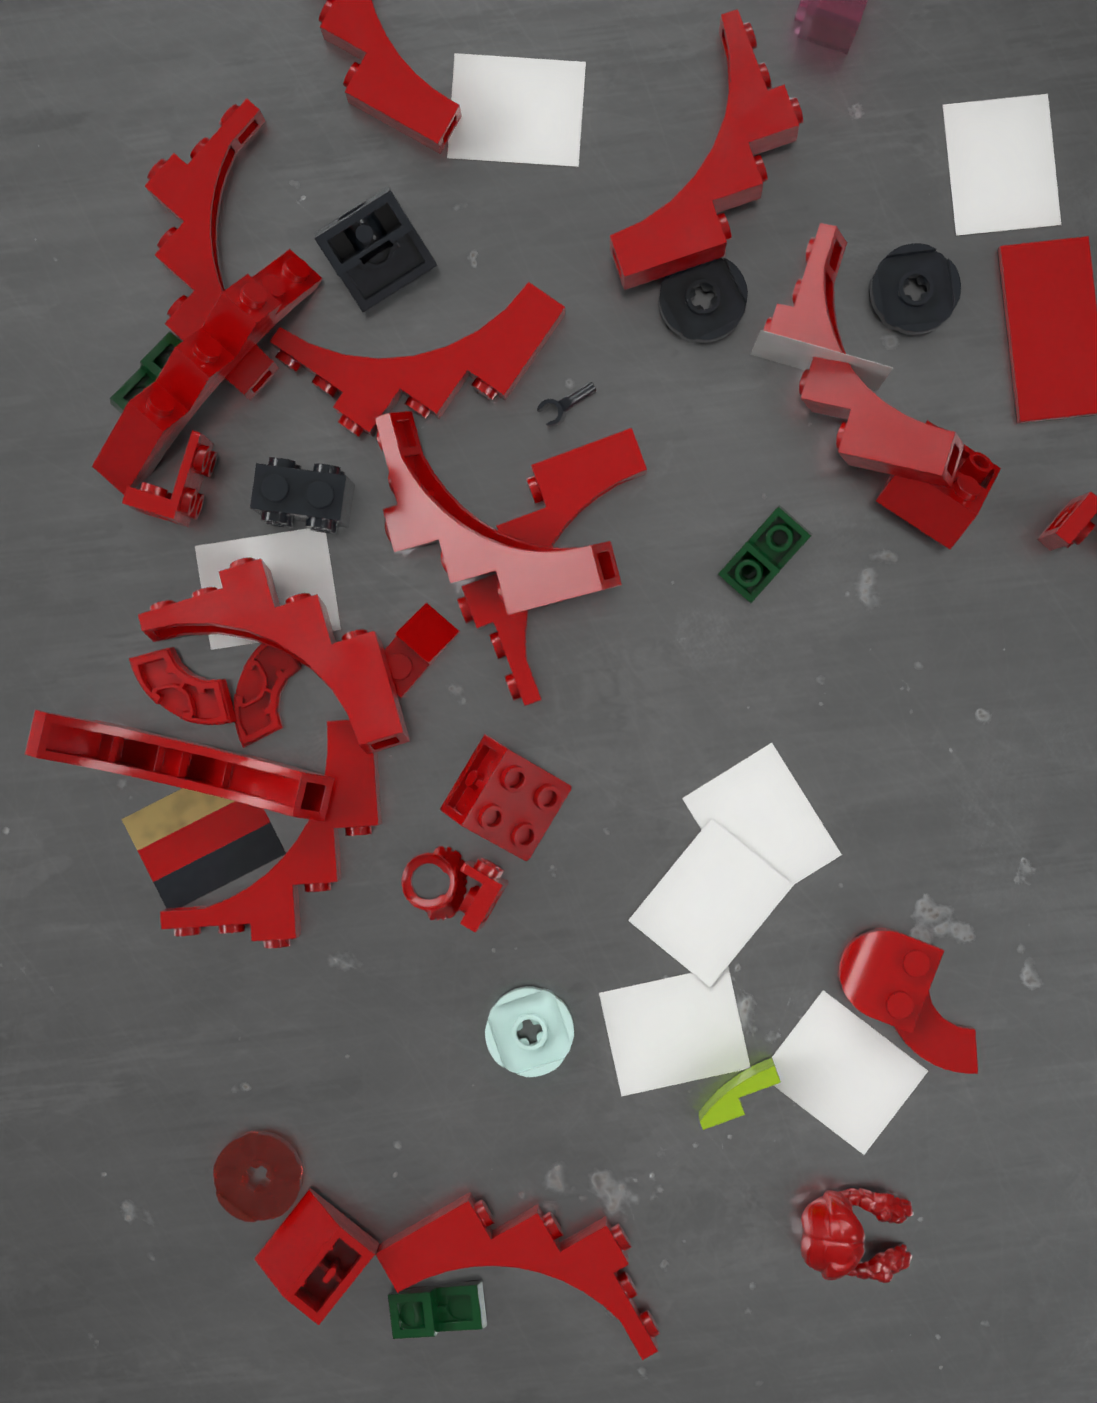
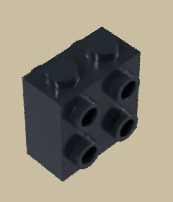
(290, 494)

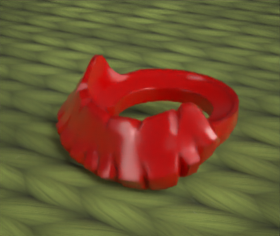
(445, 905)

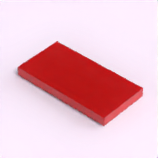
(1051, 327)

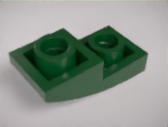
(765, 554)

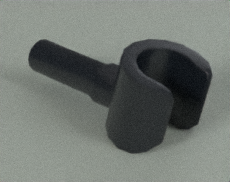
(567, 403)

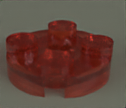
(262, 1201)

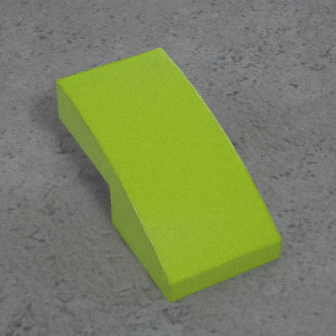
(726, 1101)

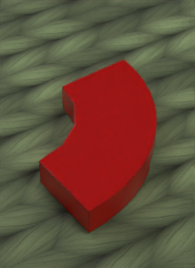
(182, 691)
(260, 693)
(942, 1042)

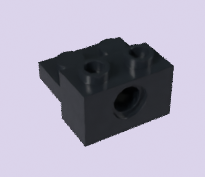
(362, 231)

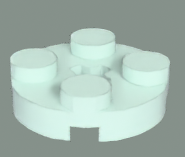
(517, 1053)

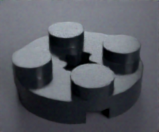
(930, 269)
(695, 322)

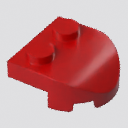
(888, 975)

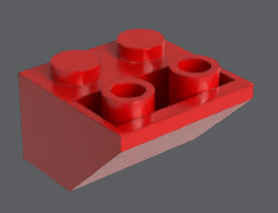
(942, 510)
(315, 1256)

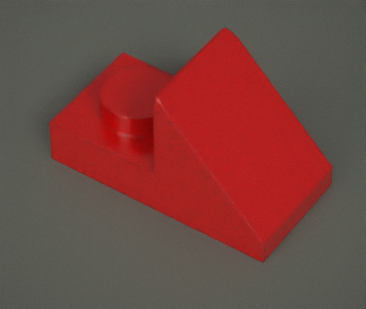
(417, 647)

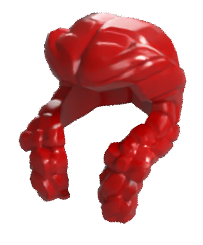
(835, 1237)

